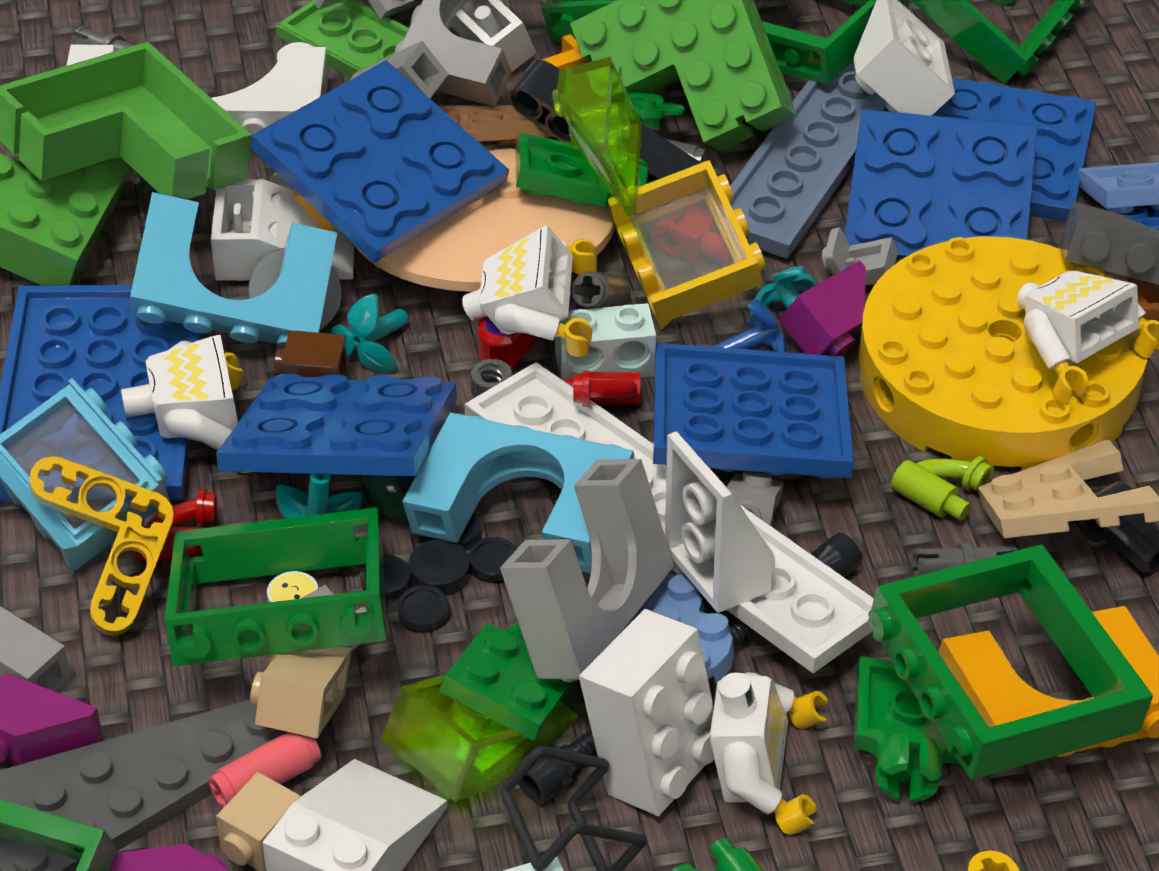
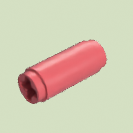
(277, 759)

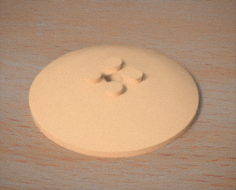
(455, 249)

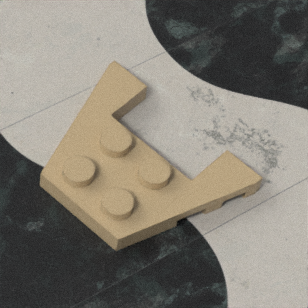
(1054, 493)

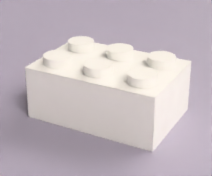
(650, 711)

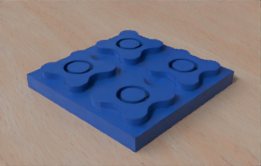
(1060, 141)
(379, 160)
(939, 180)
(754, 409)
(339, 426)

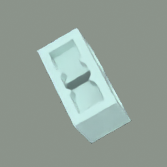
(620, 342)

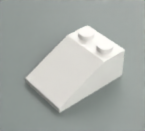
(903, 61)
(712, 533)
(353, 824)

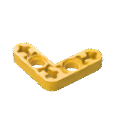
(129, 537)

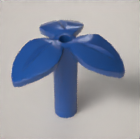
(763, 331)

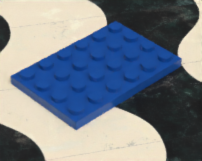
(95, 341)

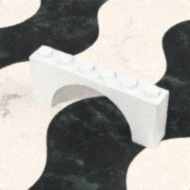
(291, 84)

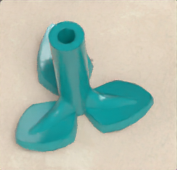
(787, 287)
(368, 329)
(296, 503)

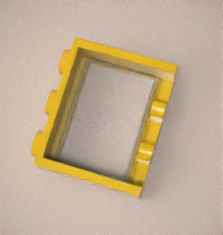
(688, 243)

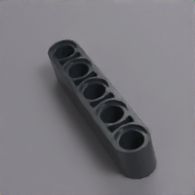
(534, 100)

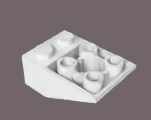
(254, 221)

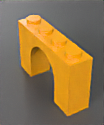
(1005, 697)

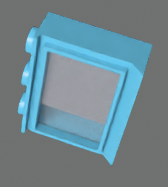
(78, 430)

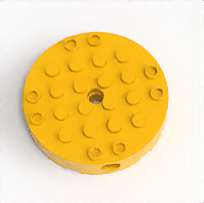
(958, 371)

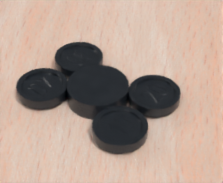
(440, 570)

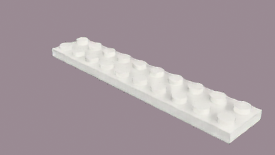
(810, 607)

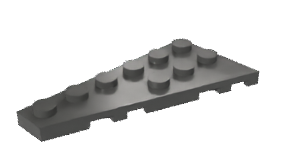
(129, 780)

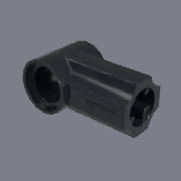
(1133, 536)

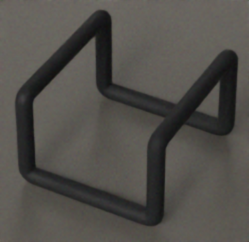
(580, 826)

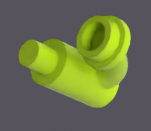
(924, 483)

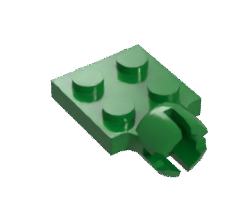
(561, 170)
(501, 682)
(897, 732)

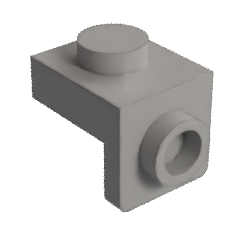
(875, 255)
(757, 493)

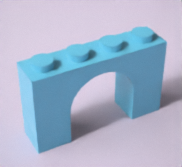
(170, 291)
(479, 454)

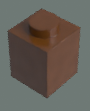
(312, 355)

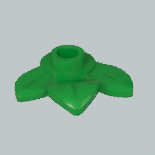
(651, 108)

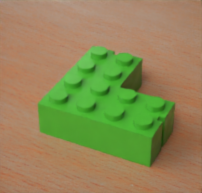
(707, 45)
(129, 108)
(55, 221)

